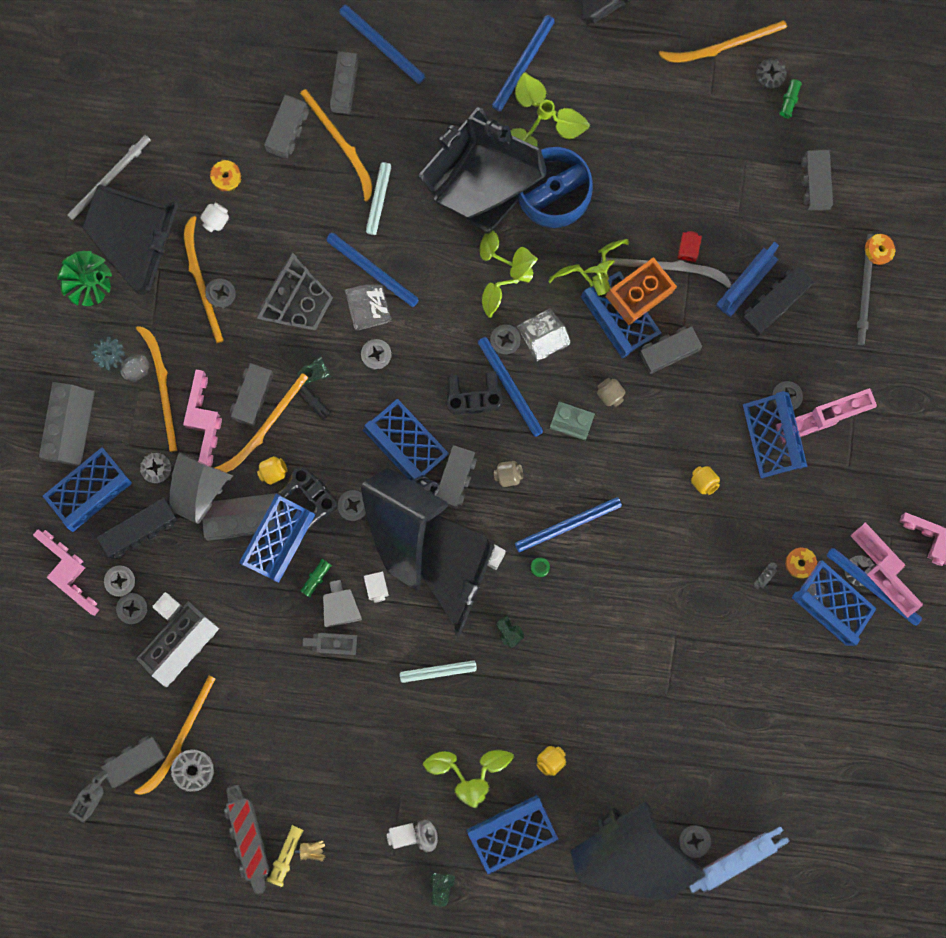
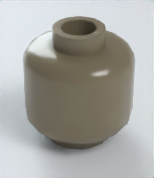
(611, 392)
(508, 473)

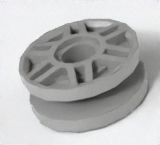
(184, 761)

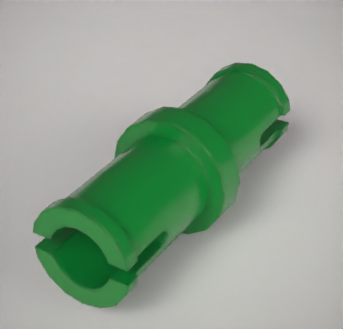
(790, 98)
(315, 578)

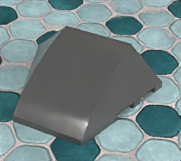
(295, 298)
(194, 487)

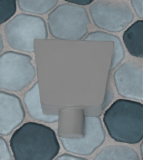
(340, 606)

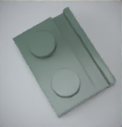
(572, 421)

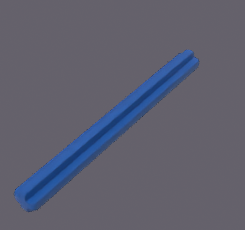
(382, 44)
(523, 63)
(372, 269)
(510, 386)
(568, 524)
(864, 579)

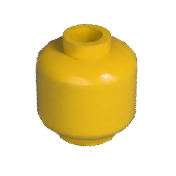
(272, 470)
(705, 480)
(551, 760)

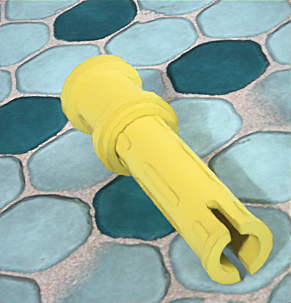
(281, 866)

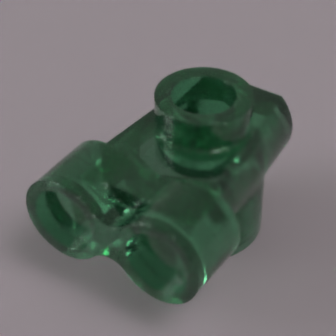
(318, 370)
(510, 634)
(441, 884)

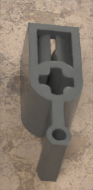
(88, 798)

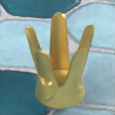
(311, 851)

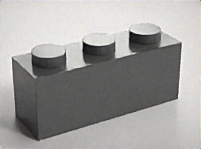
(344, 82)
(286, 127)
(817, 180)
(670, 349)
(251, 395)
(456, 476)
(133, 761)

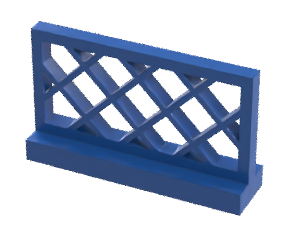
(748, 280)
(610, 325)
(790, 430)
(393, 452)
(99, 498)
(286, 544)
(829, 618)
(509, 817)

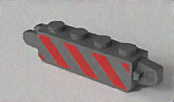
(248, 838)

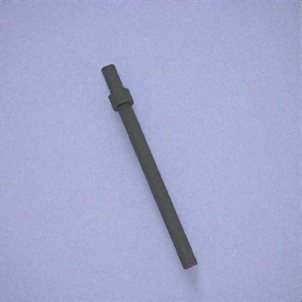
(862, 324)

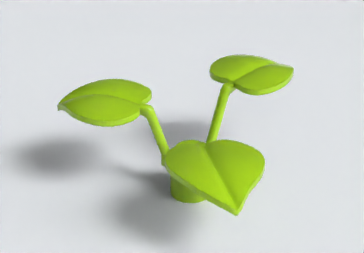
(530, 92)
(520, 270)
(599, 281)
(474, 790)

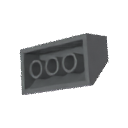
(66, 424)
(237, 517)
(177, 644)

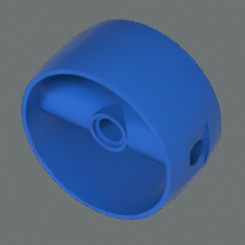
(567, 181)

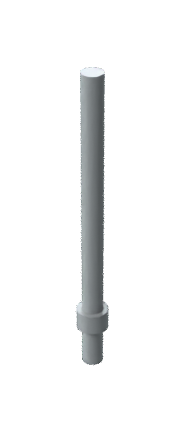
(134, 151)

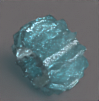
(107, 360)

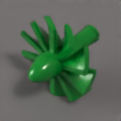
(85, 272)

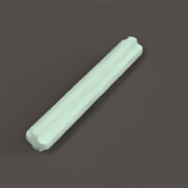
(378, 198)
(438, 671)

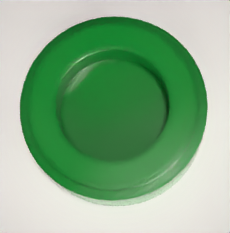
(540, 567)

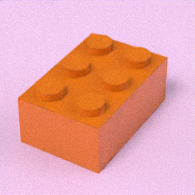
(641, 291)

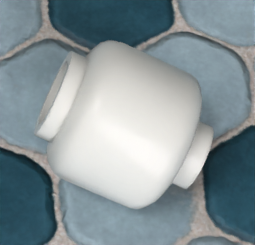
(214, 217)

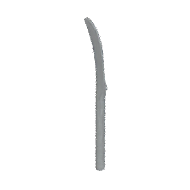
(679, 266)

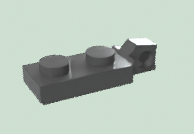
(332, 643)

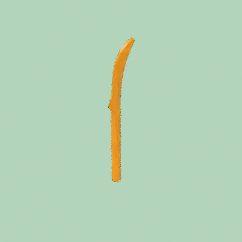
(713, 50)
(349, 150)
(194, 269)
(161, 374)
(258, 437)
(176, 749)

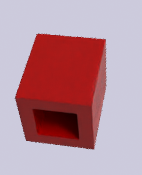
(689, 246)

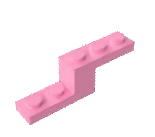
(833, 412)
(202, 419)
(938, 548)
(886, 570)
(67, 571)

